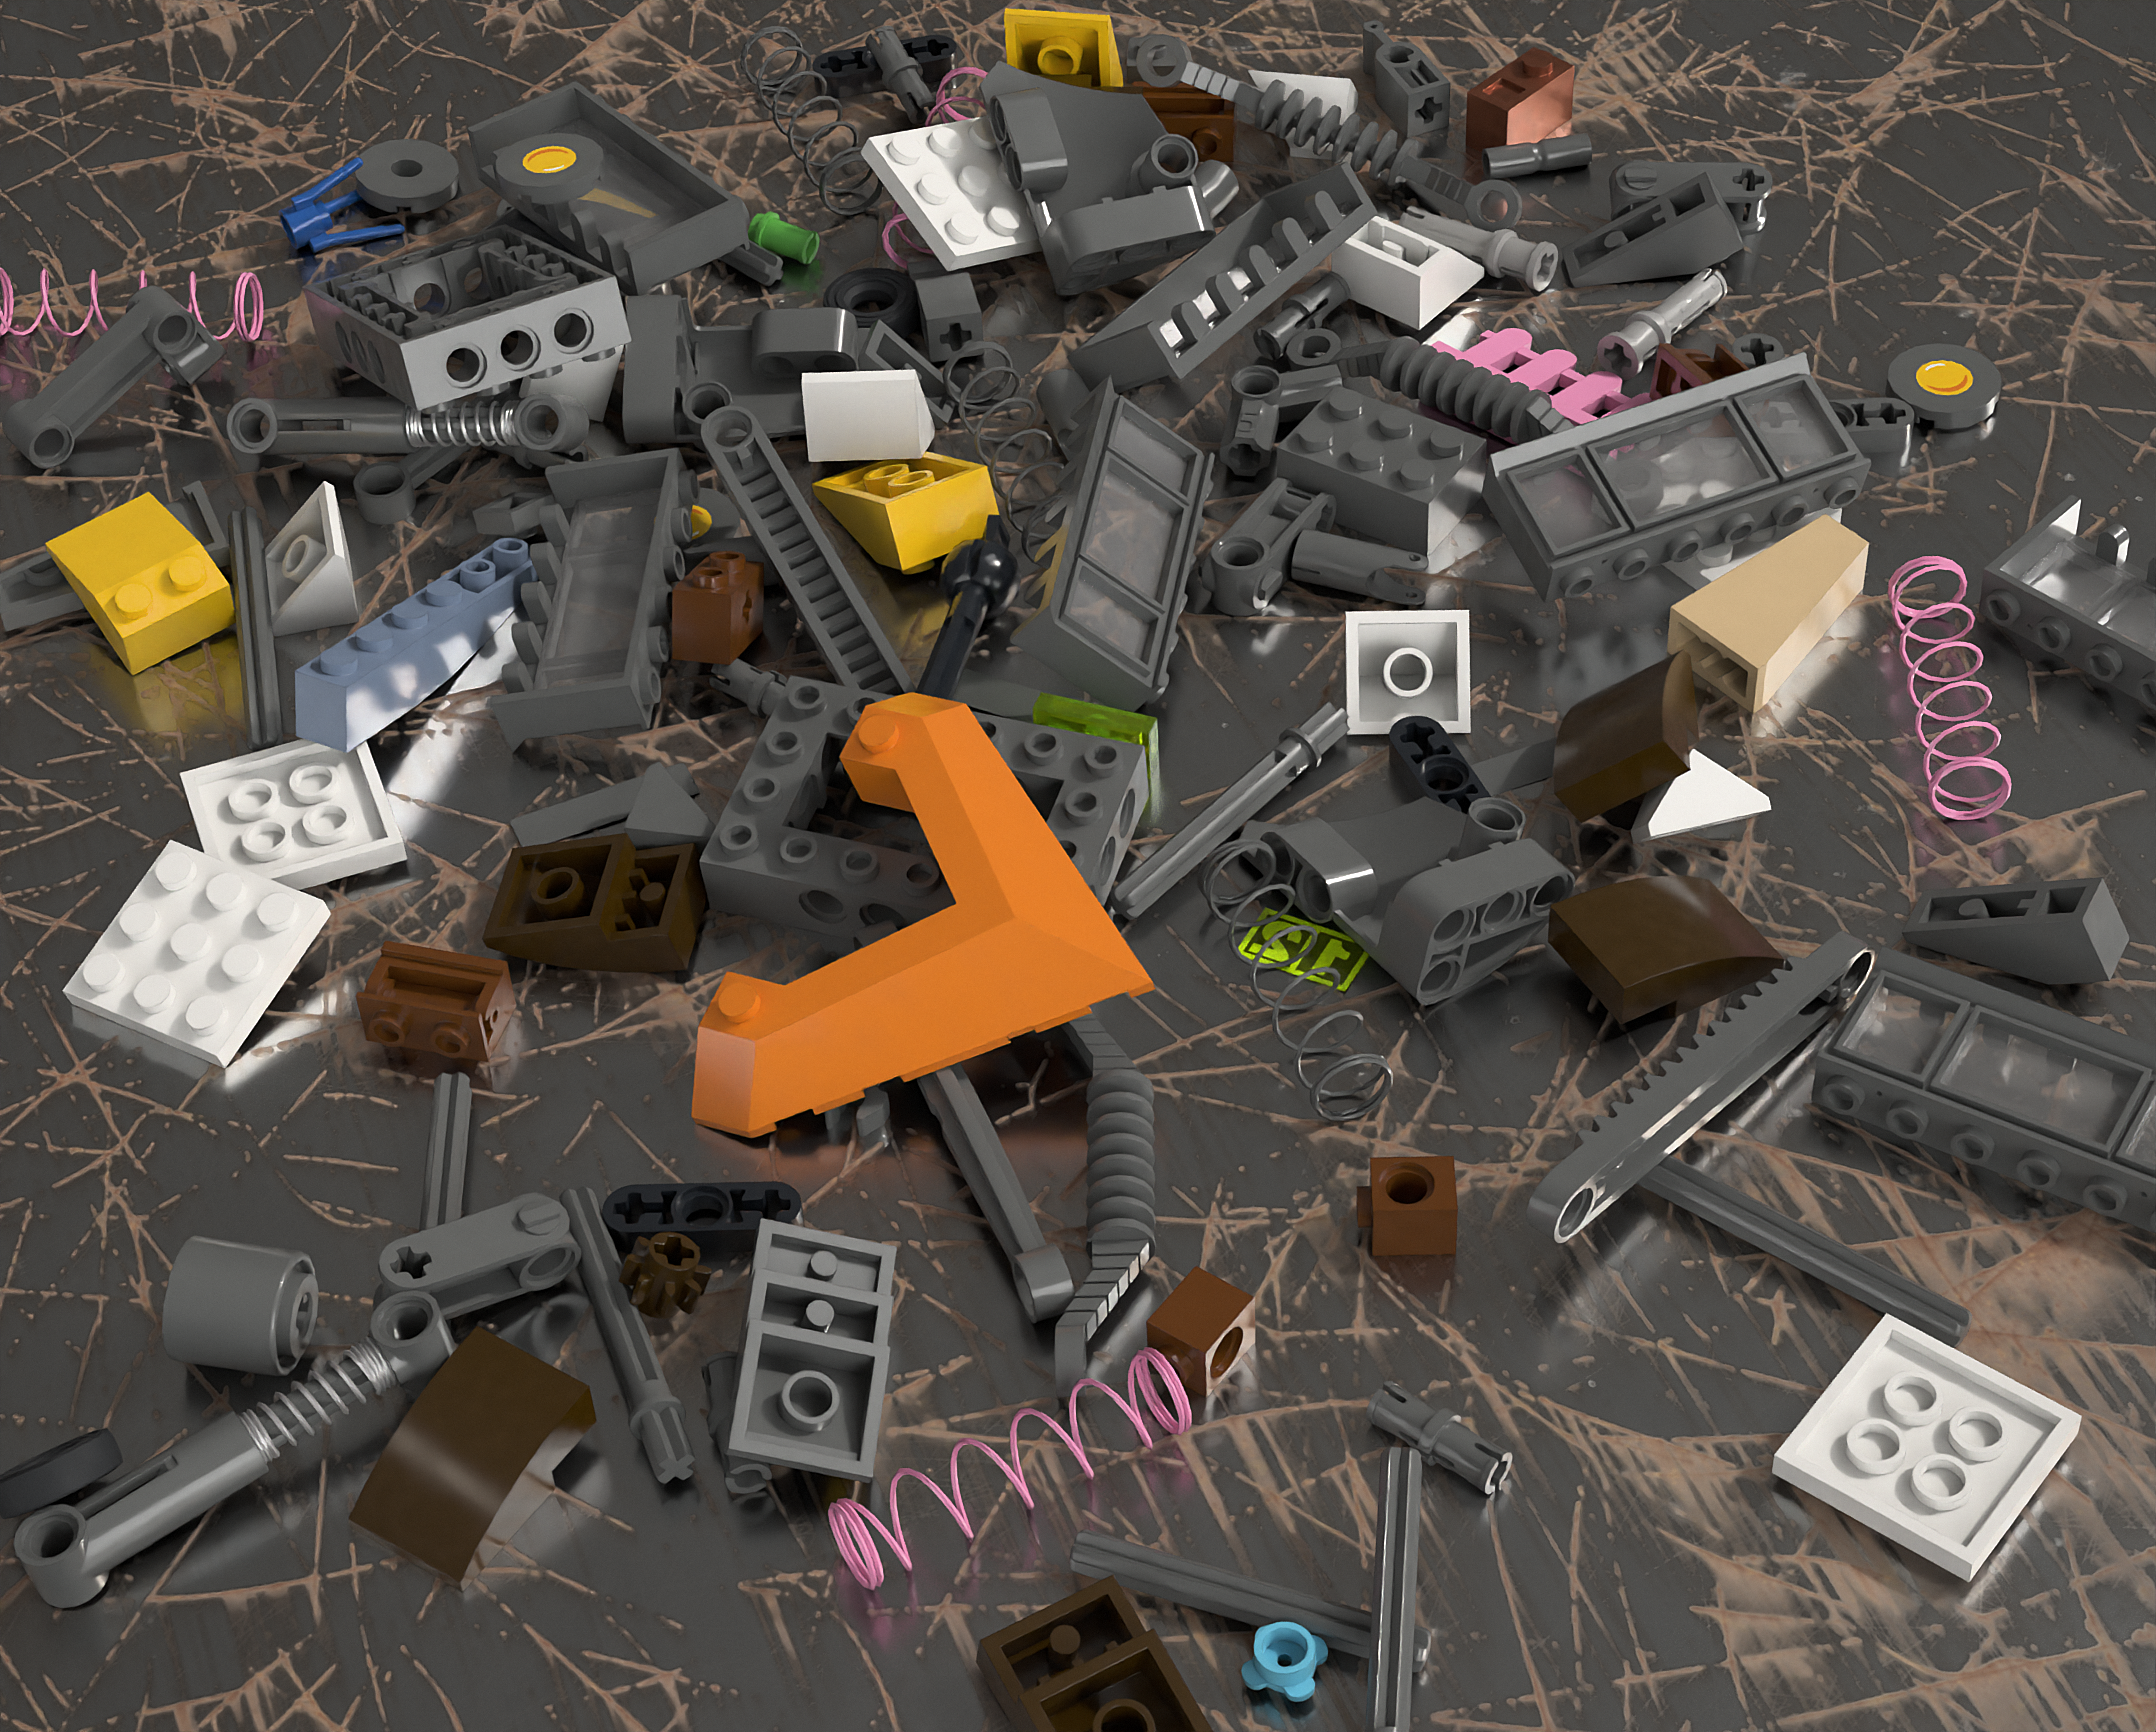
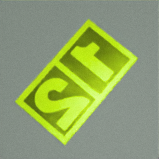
(1331, 949)

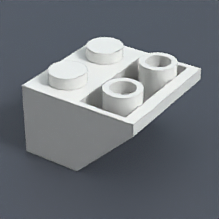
(1403, 272)

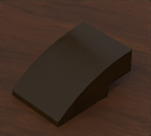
(1627, 738)
(599, 905)
(1659, 944)
(472, 1458)
(1087, 1669)

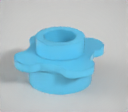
(1289, 1643)

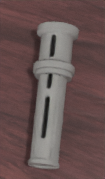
(1498, 252)
(1639, 340)

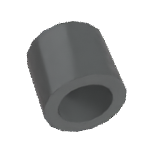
(239, 1306)

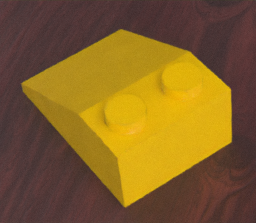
(1063, 44)
(911, 507)
(144, 581)

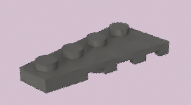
(41, 591)

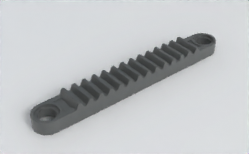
(802, 557)
(1697, 1084)

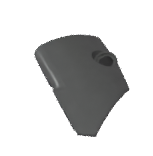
(1096, 178)
(687, 370)
(1421, 886)

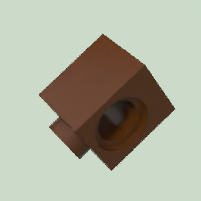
(1410, 1205)
(1203, 1329)

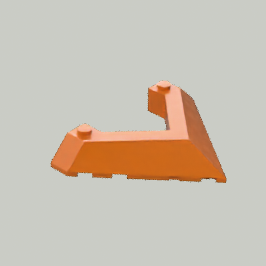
(1005, 960)

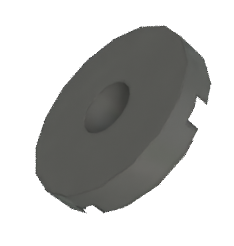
(407, 175)

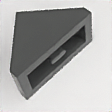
(888, 351)
(666, 814)

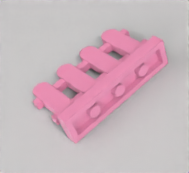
(1547, 371)

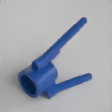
(308, 219)

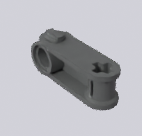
(1642, 181)
(1259, 548)
(483, 1256)

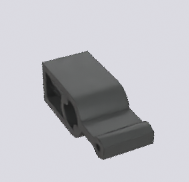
(1405, 82)
(947, 309)

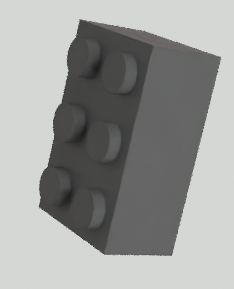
(1386, 467)

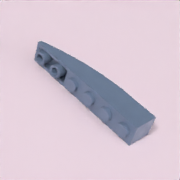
(409, 649)

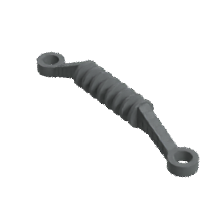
(1327, 130)
(1436, 381)
(1118, 1193)

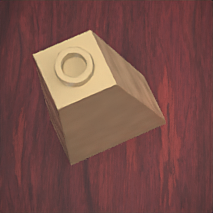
(1769, 611)

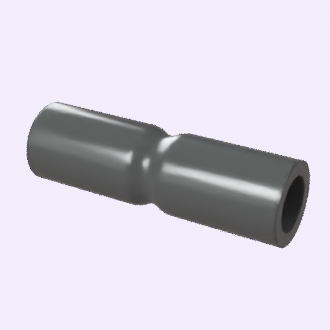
(1544, 155)

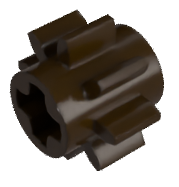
(665, 1275)

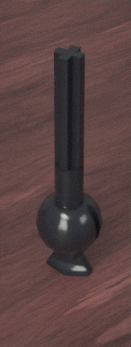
(978, 584)

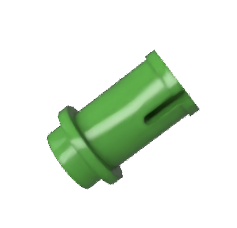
(783, 238)

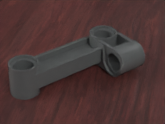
(149, 333)

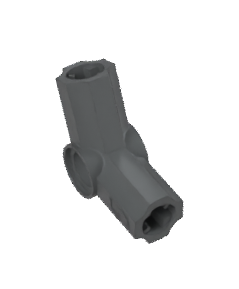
(1261, 405)

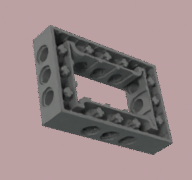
(526, 286)
(779, 873)

